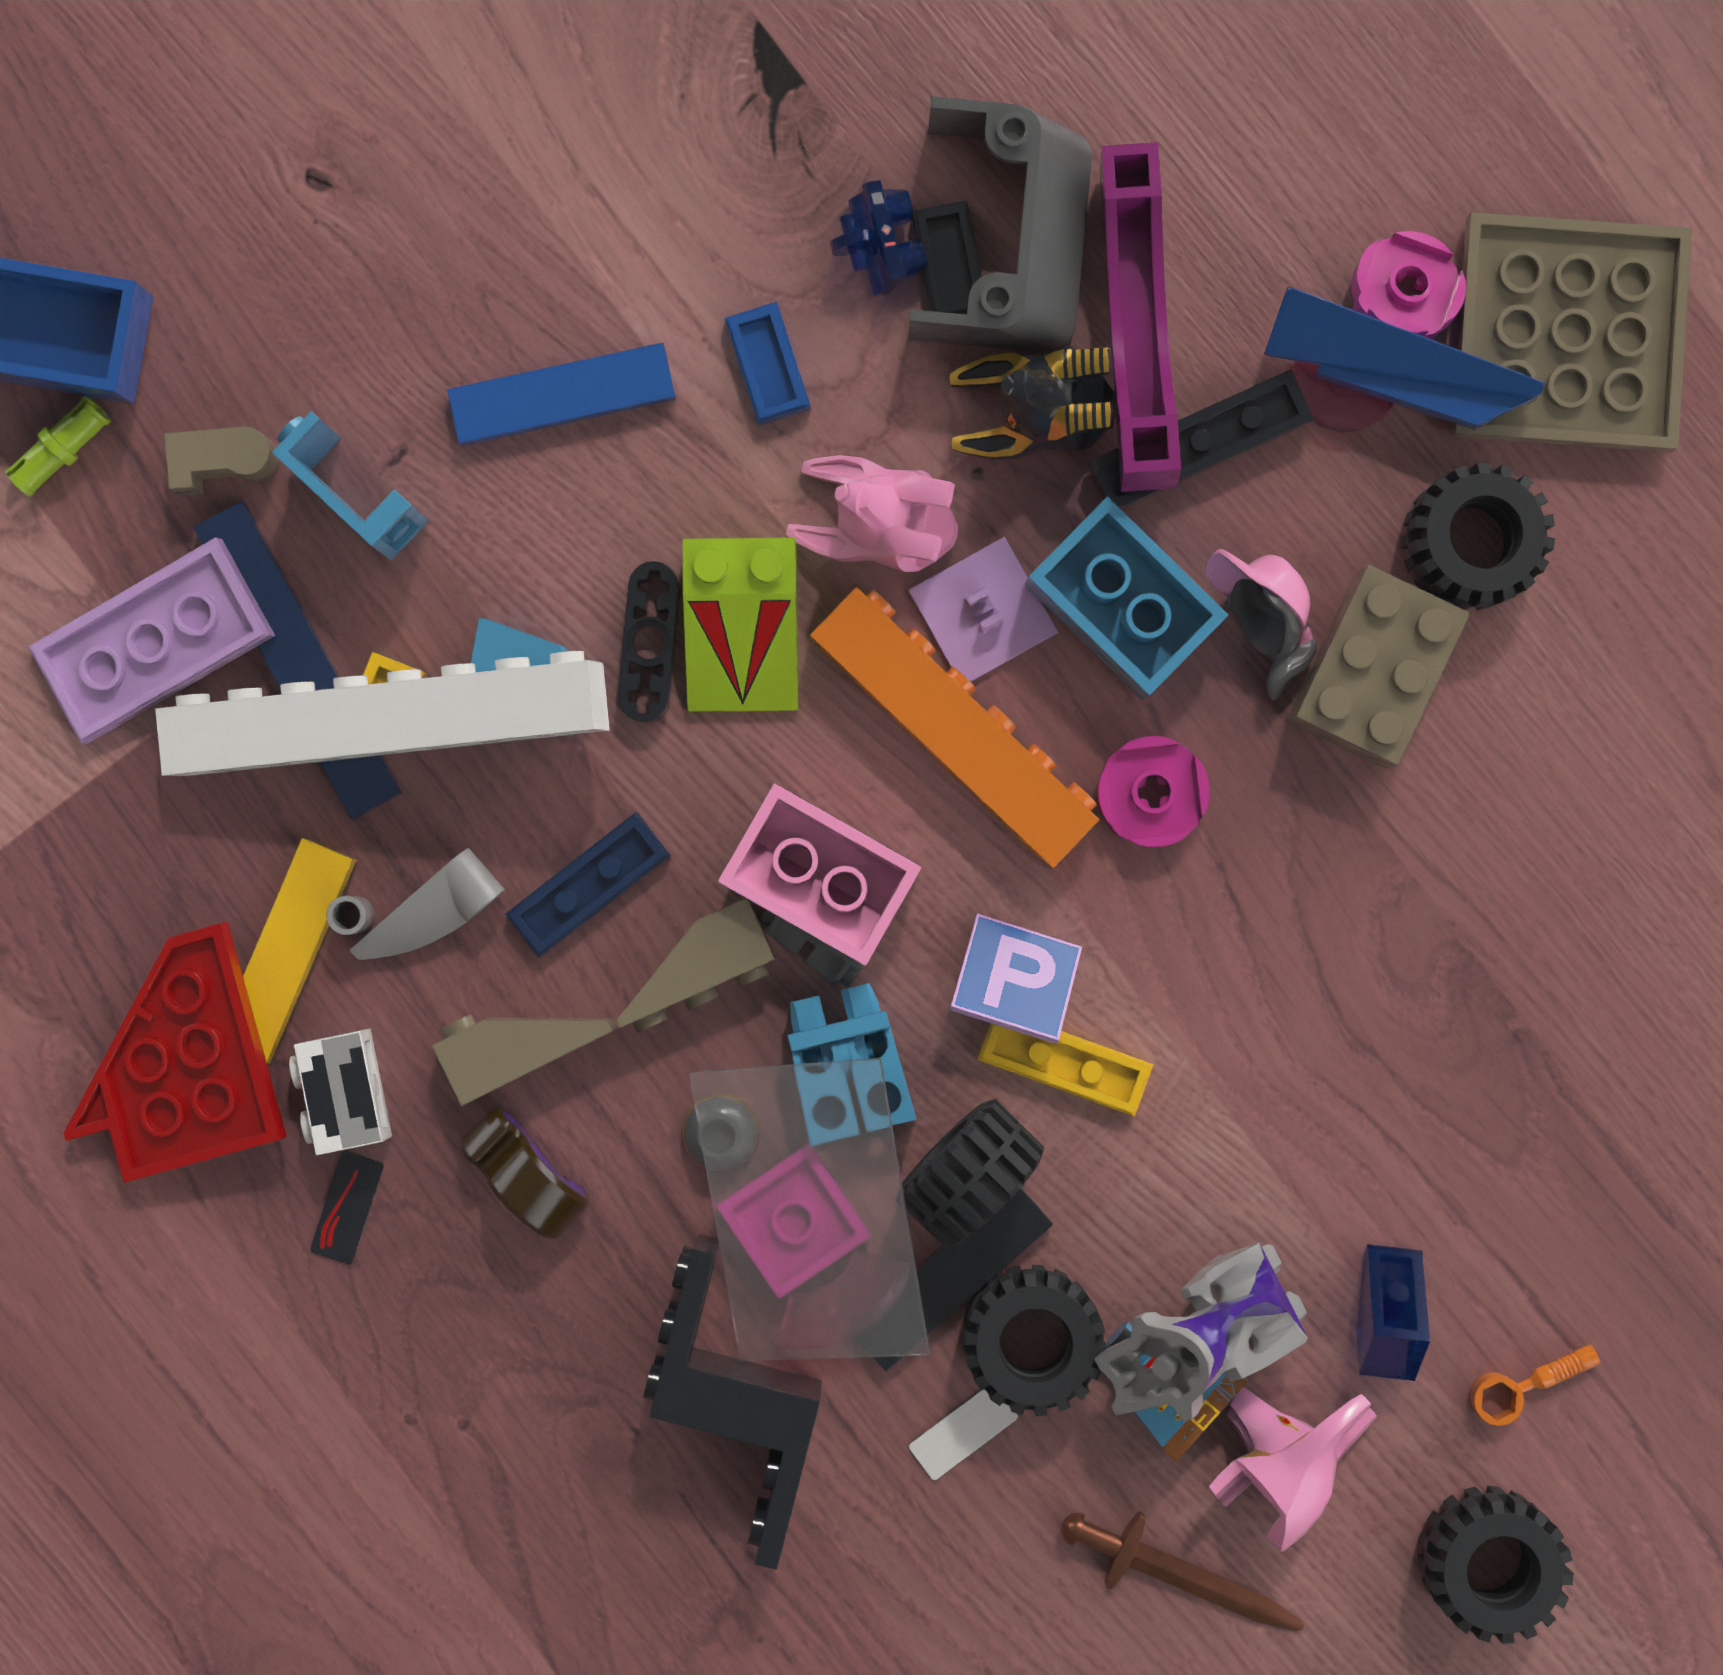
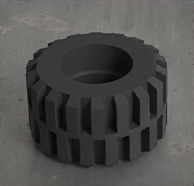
(1515, 512)
(971, 1173)
(1043, 1386)
(1526, 1596)

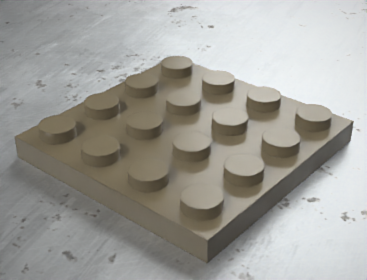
(1587, 314)

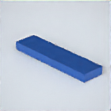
(561, 394)

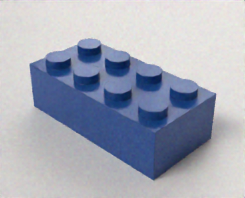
(72, 330)

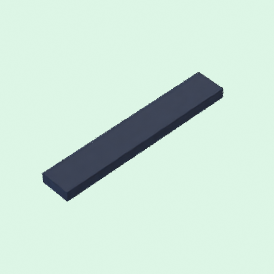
(296, 650)

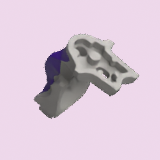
(1235, 1306)

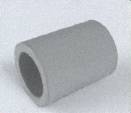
(335, 920)

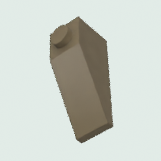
(503, 1049)

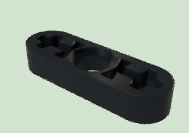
(639, 600)

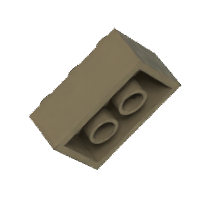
(1378, 667)

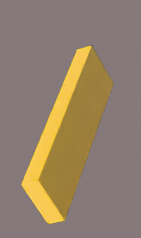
(293, 937)

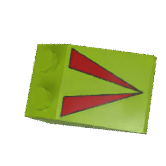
(741, 624)

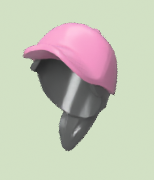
(1272, 609)

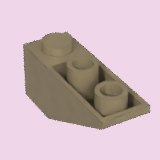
(710, 953)

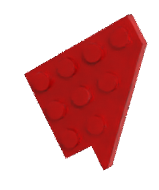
(184, 1066)

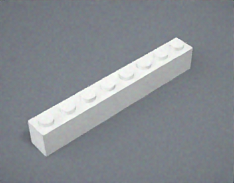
(383, 717)

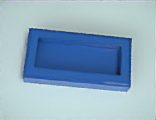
(767, 363)

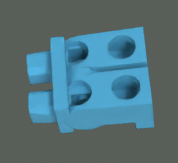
(860, 1037)

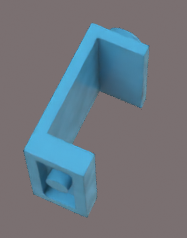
(386, 528)

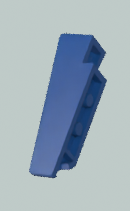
(1395, 363)

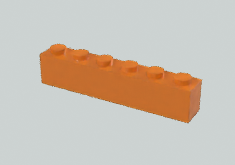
(955, 728)

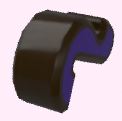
(523, 1174)

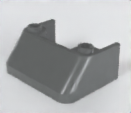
(1041, 301)

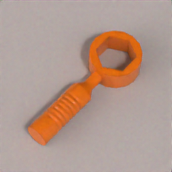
(1541, 1378)

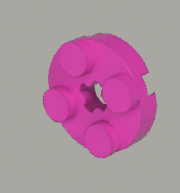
(1416, 257)
(1172, 766)

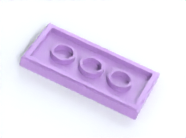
(151, 641)

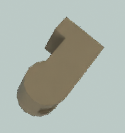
(217, 455)

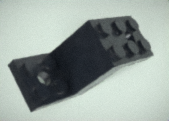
(733, 1399)

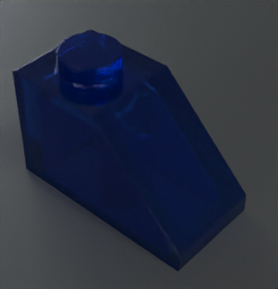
(1392, 1313)

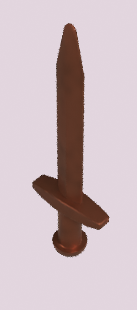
(1130, 1552)

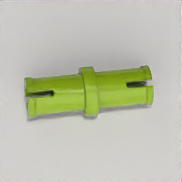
(57, 446)

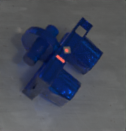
(872, 240)

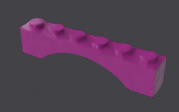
(1139, 317)

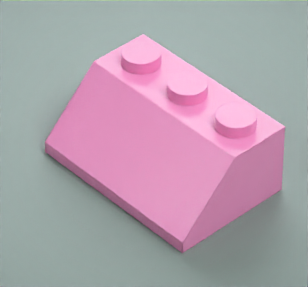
(819, 874)

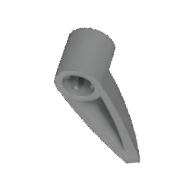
(434, 910)

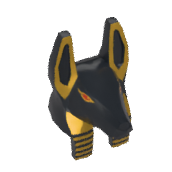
(1044, 402)

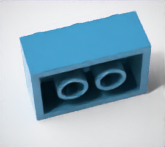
(1125, 599)

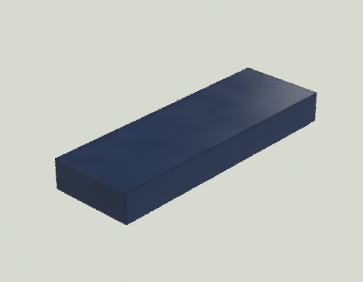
(588, 884)

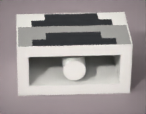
(340, 1092)

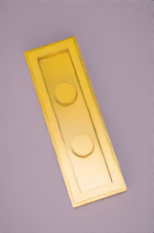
(1070, 1066)

